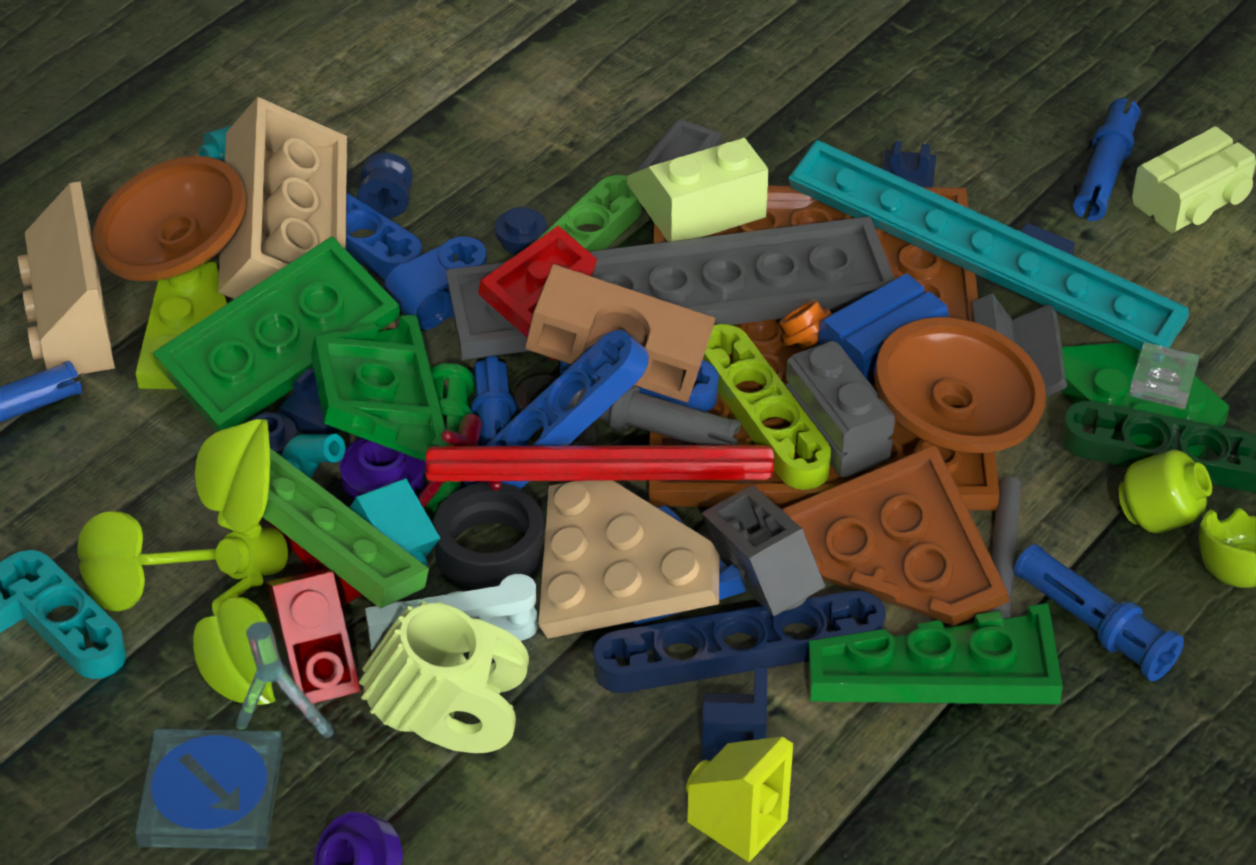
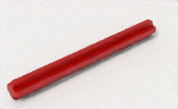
(599, 463)

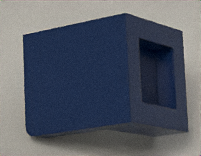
(734, 716)

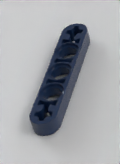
(714, 656)

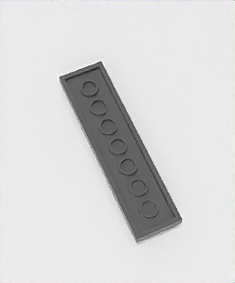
(722, 276)

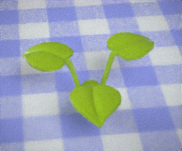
(230, 479)

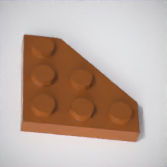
(903, 540)

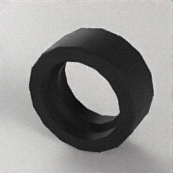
(482, 505)

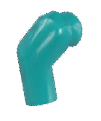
(311, 450)

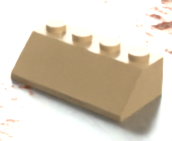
(292, 188)

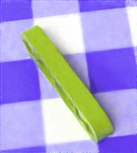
(772, 401)

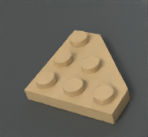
(618, 560)

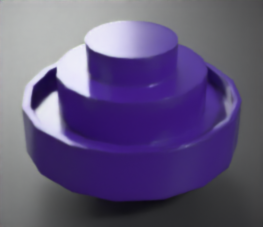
(373, 466)
(358, 840)

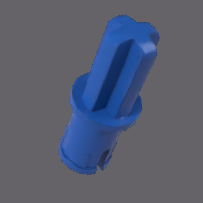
(492, 398)

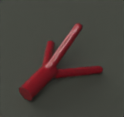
(467, 435)

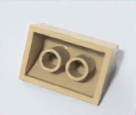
(65, 288)

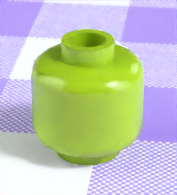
(1165, 491)

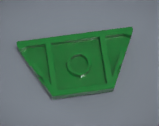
(1105, 376)
(379, 386)

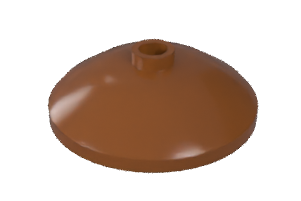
(170, 219)
(960, 385)

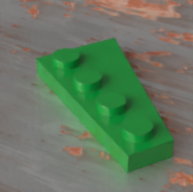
(963, 664)

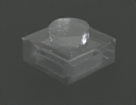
(1164, 375)

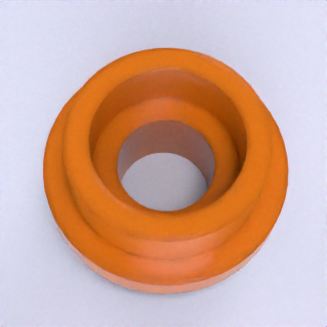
(802, 324)

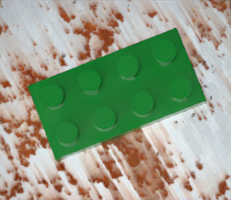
(265, 337)

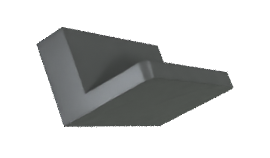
(1034, 332)

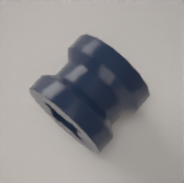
(385, 184)

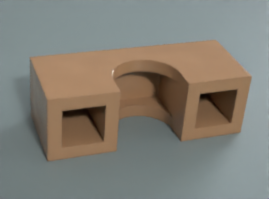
(583, 309)

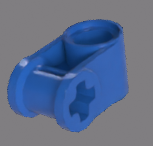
(422, 283)

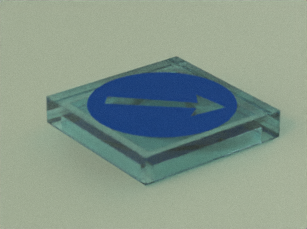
(210, 789)

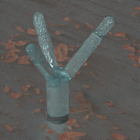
(269, 670)

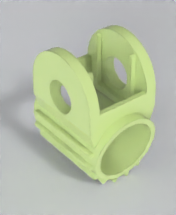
(423, 678)

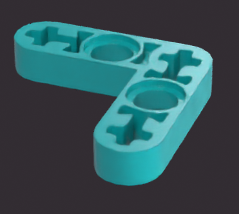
(51, 590)

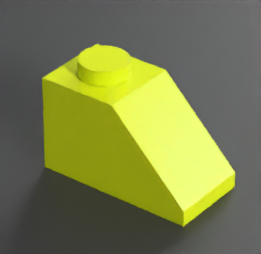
(742, 794)

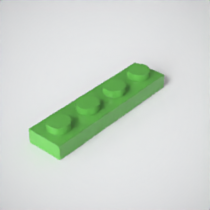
(340, 537)

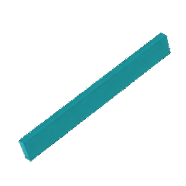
(989, 248)

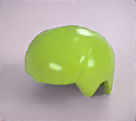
(1229, 548)

